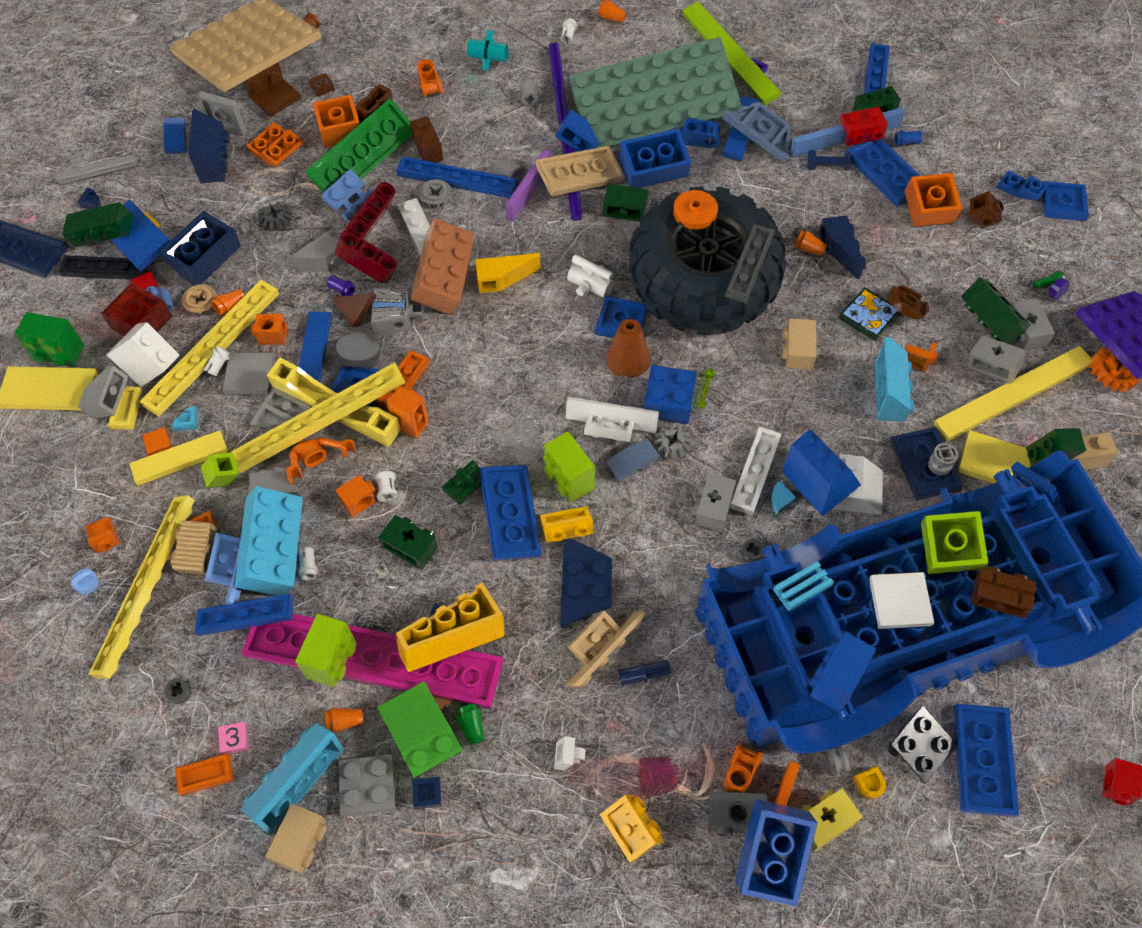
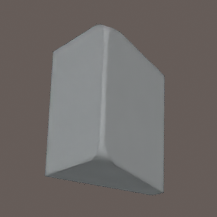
(506, 168)

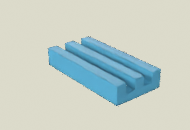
(820, 574)

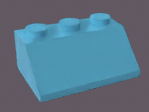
(893, 382)

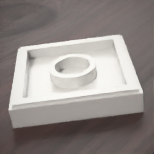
(901, 600)

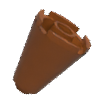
(628, 350)

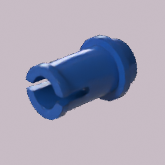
(908, 137)

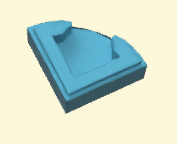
(187, 420)
(781, 497)

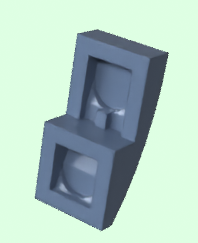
(632, 458)

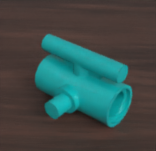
(487, 50)

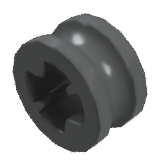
(757, 546)
(175, 683)

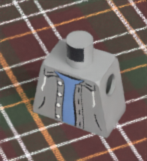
(393, 311)

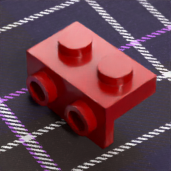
(864, 125)

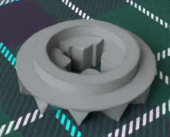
(436, 186)
(676, 450)

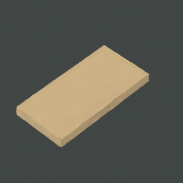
(579, 170)

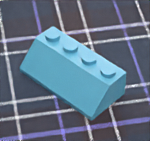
(292, 777)

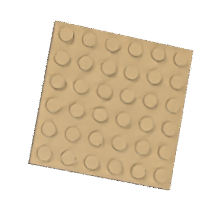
(244, 43)

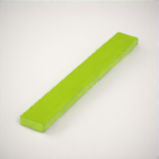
(738, 60)

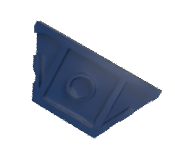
(584, 582)

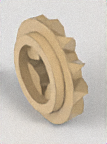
(196, 293)

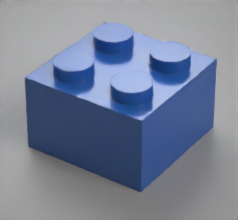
(670, 393)
(841, 671)

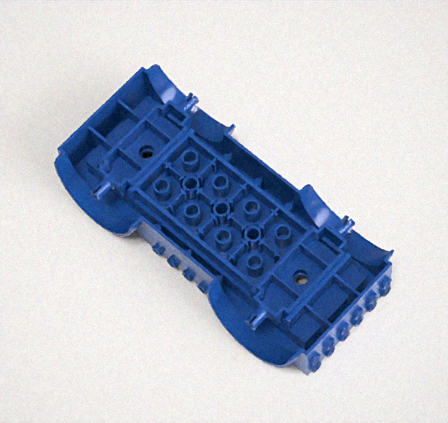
(1082, 606)

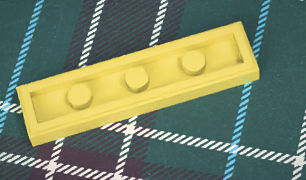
(177, 458)

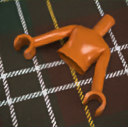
(311, 454)

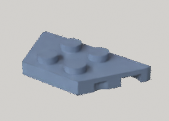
(763, 128)

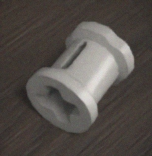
(529, 94)

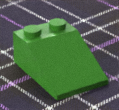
(419, 729)

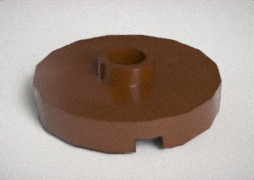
(908, 302)

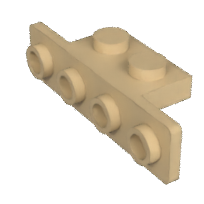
(598, 641)

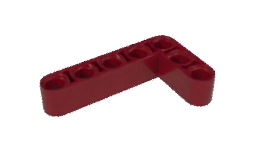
(353, 245)

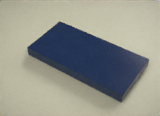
(29, 249)

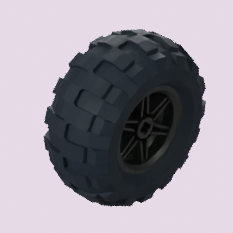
(688, 270)

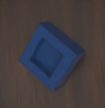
(426, 792)

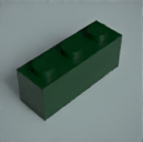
(97, 224)
(995, 311)

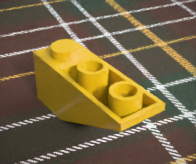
(501, 272)

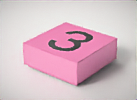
(233, 738)

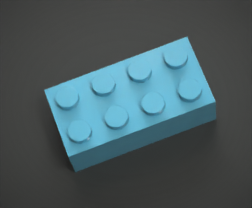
(269, 542)

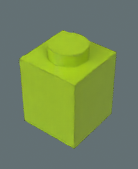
(219, 470)

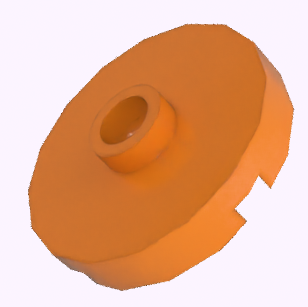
(695, 209)

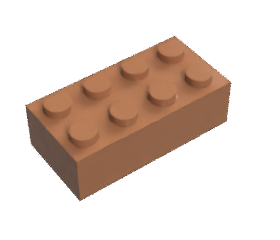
(442, 266)

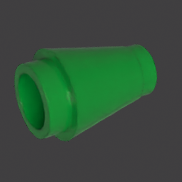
(470, 722)

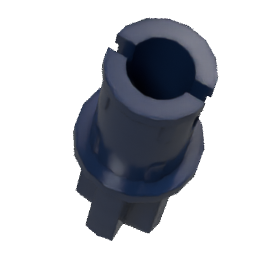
(644, 672)

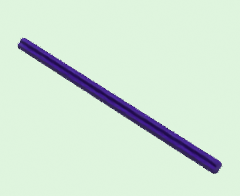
(562, 111)

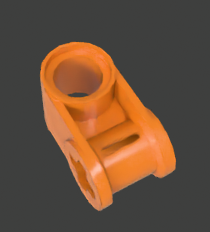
(428, 78)
(743, 765)

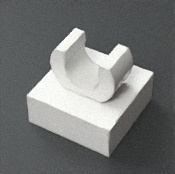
(567, 754)

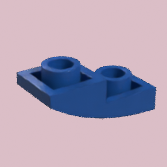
(174, 135)
(1019, 187)

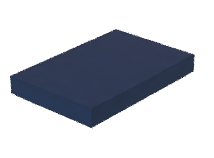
(913, 455)

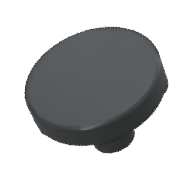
(357, 350)

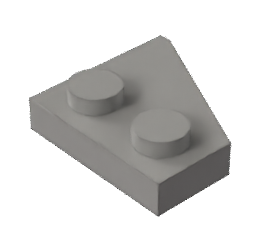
(278, 409)

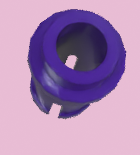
(345, 288)

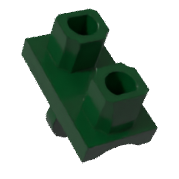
(463, 483)

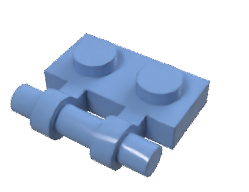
(343, 190)

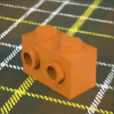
(409, 409)

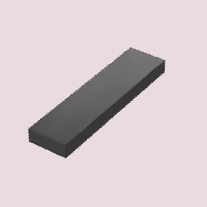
(750, 263)

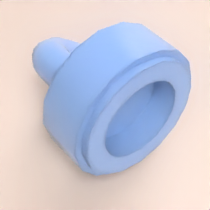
(85, 581)

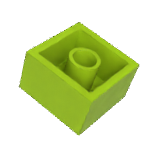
(569, 467)
(954, 542)
(326, 650)

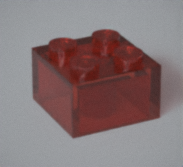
(133, 307)

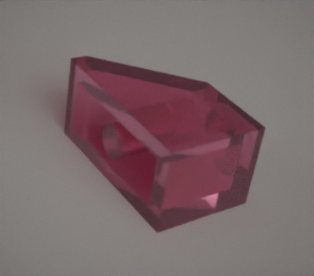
(657, 776)

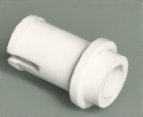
(569, 28)
(217, 360)
(307, 564)

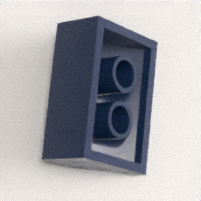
(208, 147)
(200, 248)

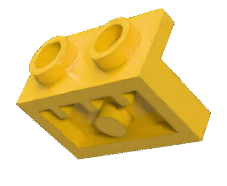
(632, 826)

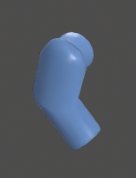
(162, 294)

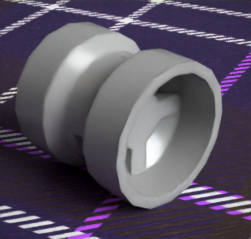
(943, 458)

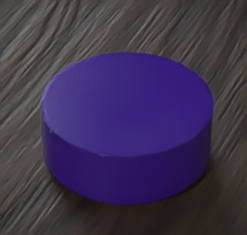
(1058, 288)

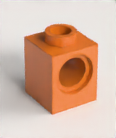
(270, 329)
(356, 495)

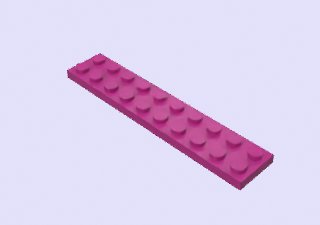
(461, 678)

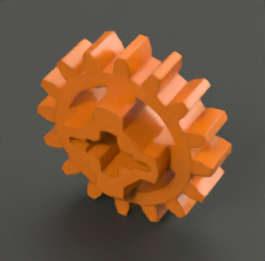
(1111, 371)

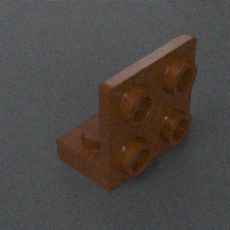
(271, 90)

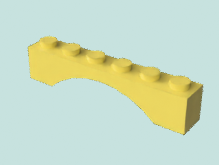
(366, 420)

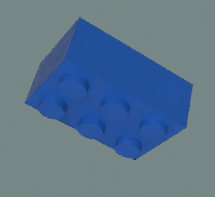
(654, 158)
(776, 852)

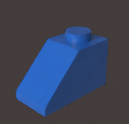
(577, 132)

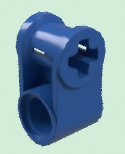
(698, 132)

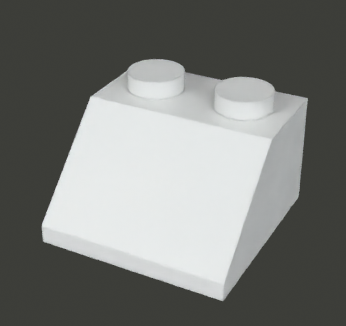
(142, 354)
(869, 495)

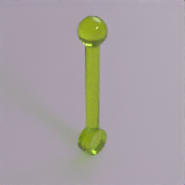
(710, 373)

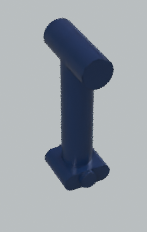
(825, 160)

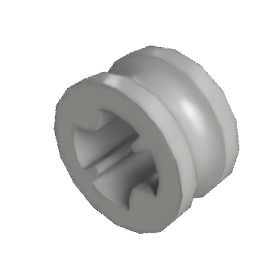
(838, 760)

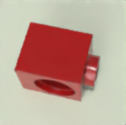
(1122, 782)

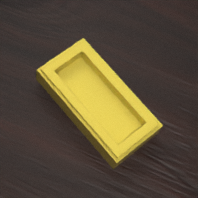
(127, 409)

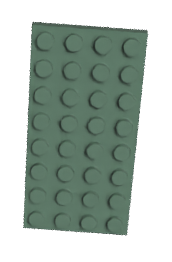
(656, 92)

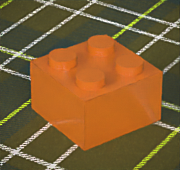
(336, 119)
(933, 199)

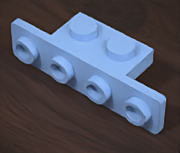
(223, 564)

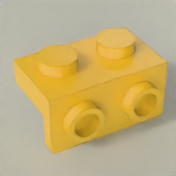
(567, 524)

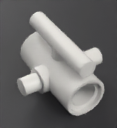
(590, 277)

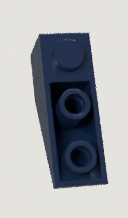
(841, 243)

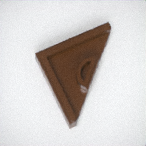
(354, 306)

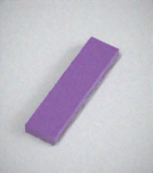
(524, 190)

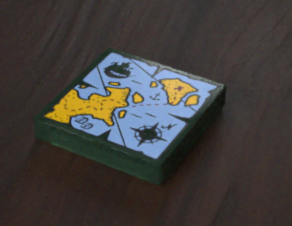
(869, 314)

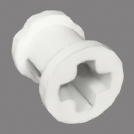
(386, 487)

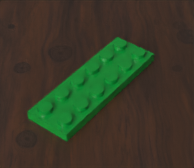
(363, 146)

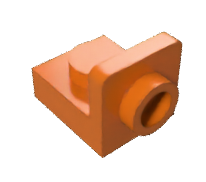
(921, 358)
(102, 535)

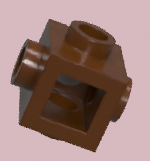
(986, 209)

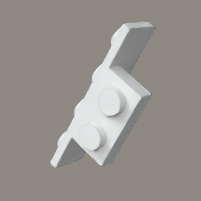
(611, 420)

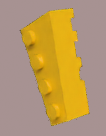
(451, 630)

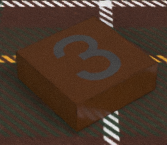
(321, 85)

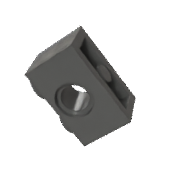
(720, 811)

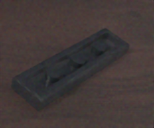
(99, 267)

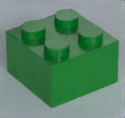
(49, 339)

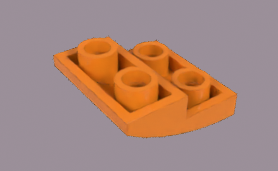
(274, 145)

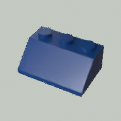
(818, 473)

